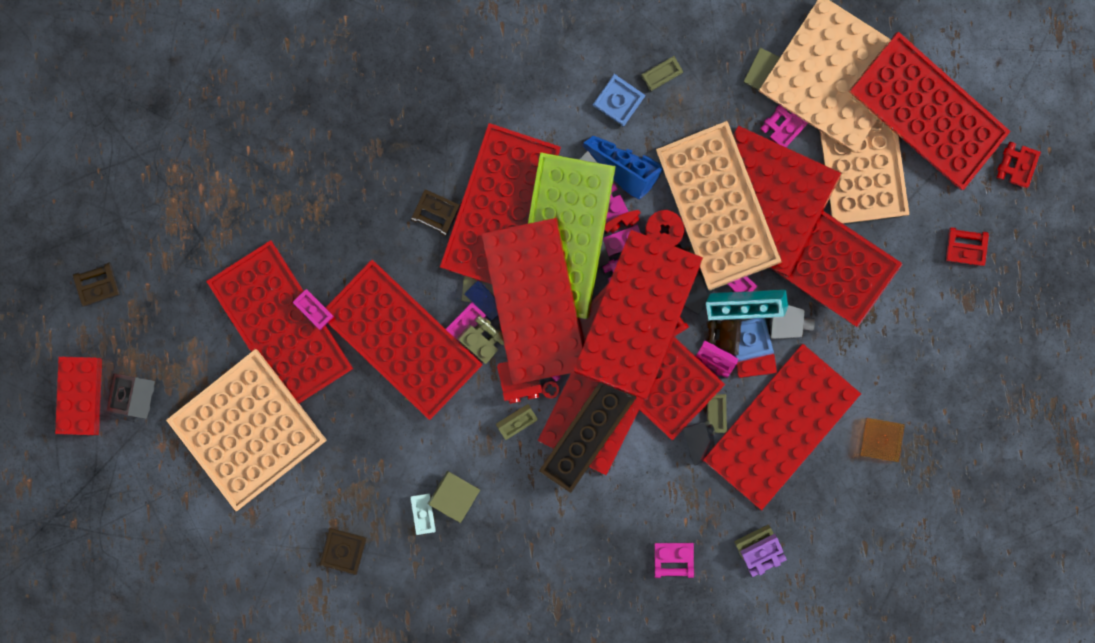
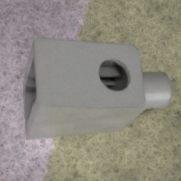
(791, 324)

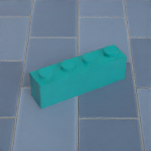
(747, 304)

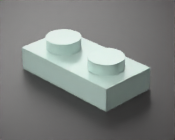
(423, 514)

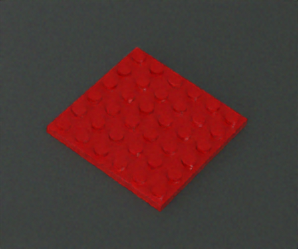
(789, 191)

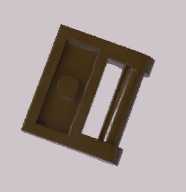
(438, 206)
(98, 290)

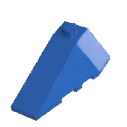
(631, 172)

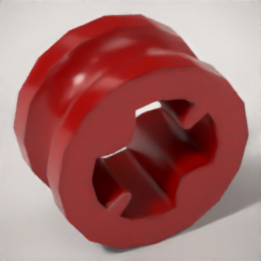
(547, 395)

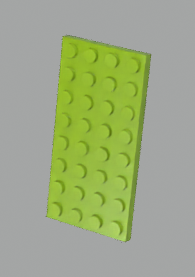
(579, 198)

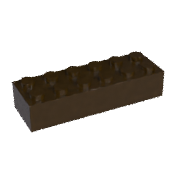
(586, 436)

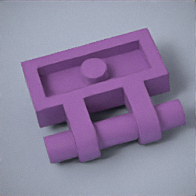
(761, 552)

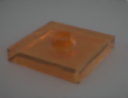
(882, 439)

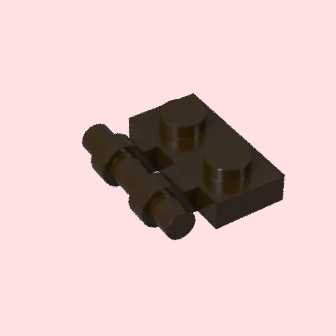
(729, 334)

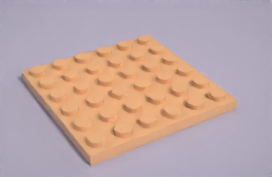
(820, 70)
(246, 430)

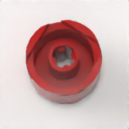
(666, 219)

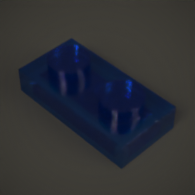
(483, 299)

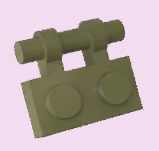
(477, 343)

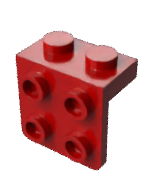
(514, 392)

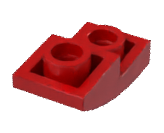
(626, 218)

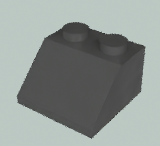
(130, 396)

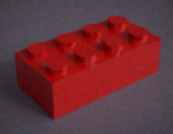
(78, 395)

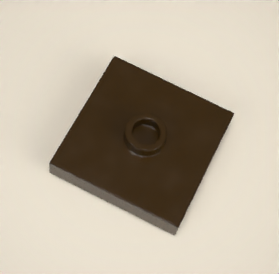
(343, 551)

